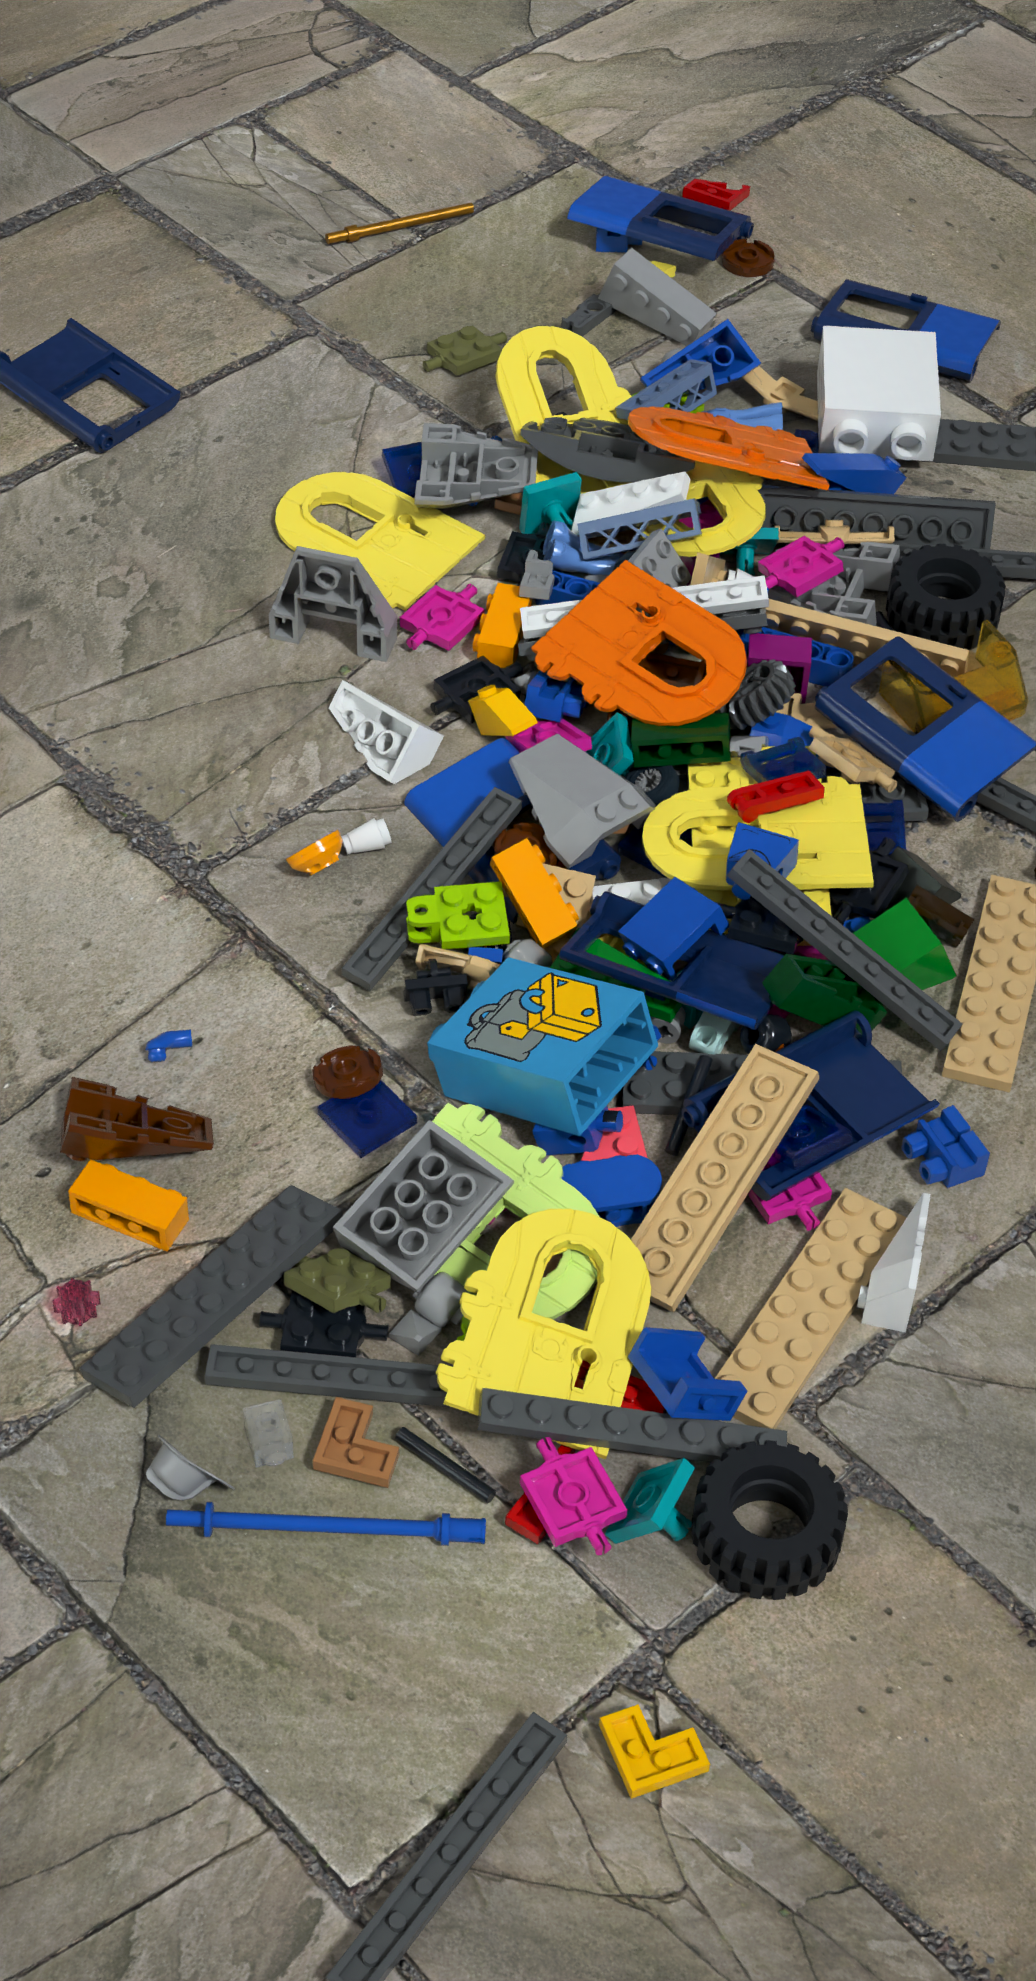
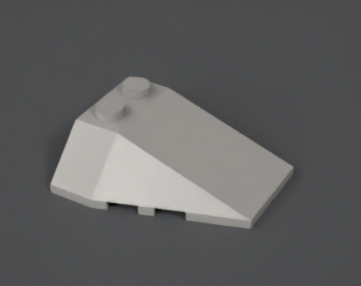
(470, 467)
(576, 797)

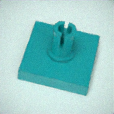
(549, 502)
(761, 543)
(613, 745)
(652, 1503)

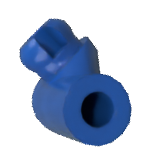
(167, 1040)

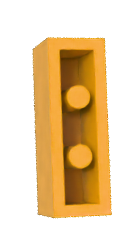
(501, 626)
(534, 893)
(129, 1204)

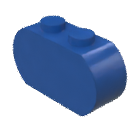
(617, 1187)

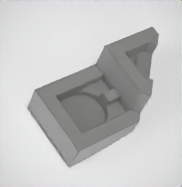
(538, 578)
(742, 744)

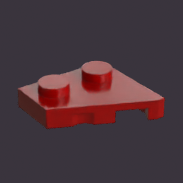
(715, 193)

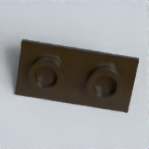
(940, 916)

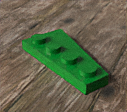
(657, 1008)

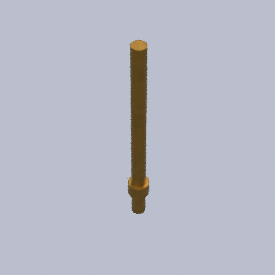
(353, 233)

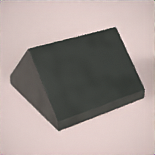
(922, 875)

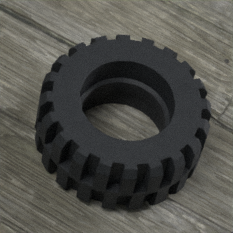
(951, 573)
(758, 1562)

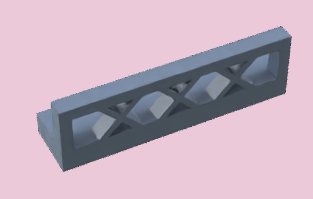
(671, 387)
(641, 520)

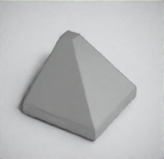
(414, 1332)

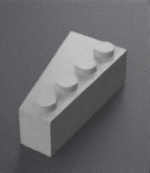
(655, 299)

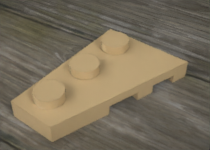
(708, 569)

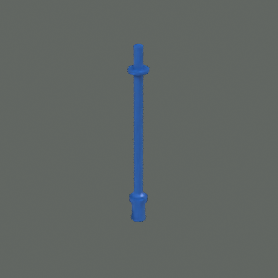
(442, 1528)

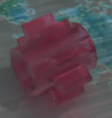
(76, 1302)

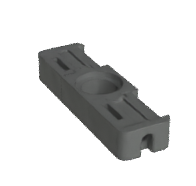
(584, 319)

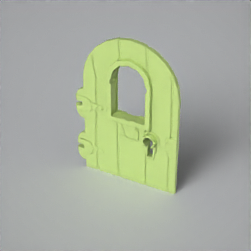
(534, 1189)

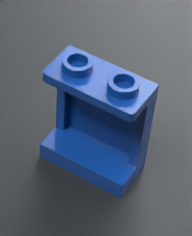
(670, 926)
(680, 1379)

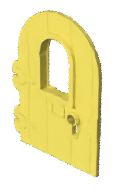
(525, 398)
(733, 496)
(392, 551)
(829, 831)
(535, 1354)

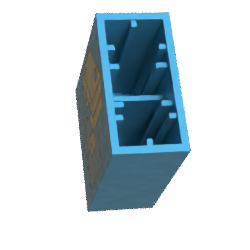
(543, 1045)

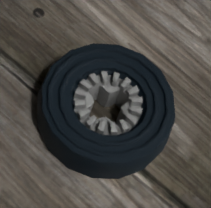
(663, 780)

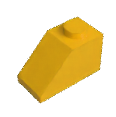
(500, 712)

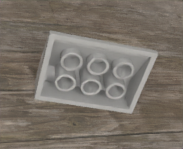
(421, 1207)

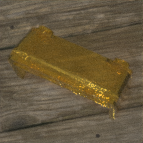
(996, 683)

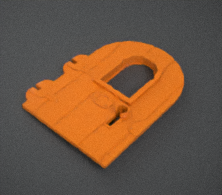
(727, 443)
(608, 638)

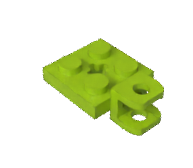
(446, 918)

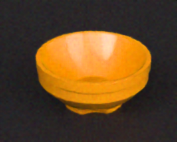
(317, 855)

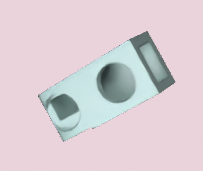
(711, 1034)

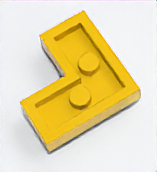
(648, 1762)

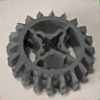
(760, 694)

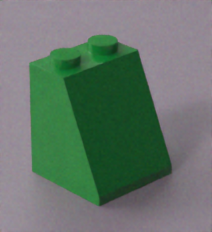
(908, 945)

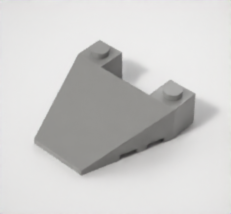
(337, 590)
(840, 596)

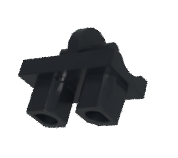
(435, 984)

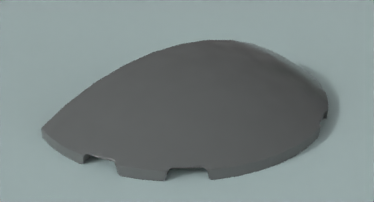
(602, 450)

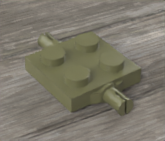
(464, 350)
(339, 1281)

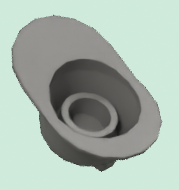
(177, 1475)

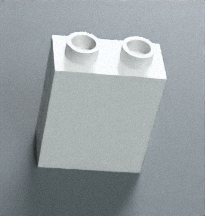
(878, 392)

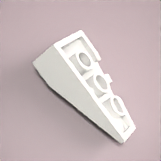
(385, 736)
(895, 1276)

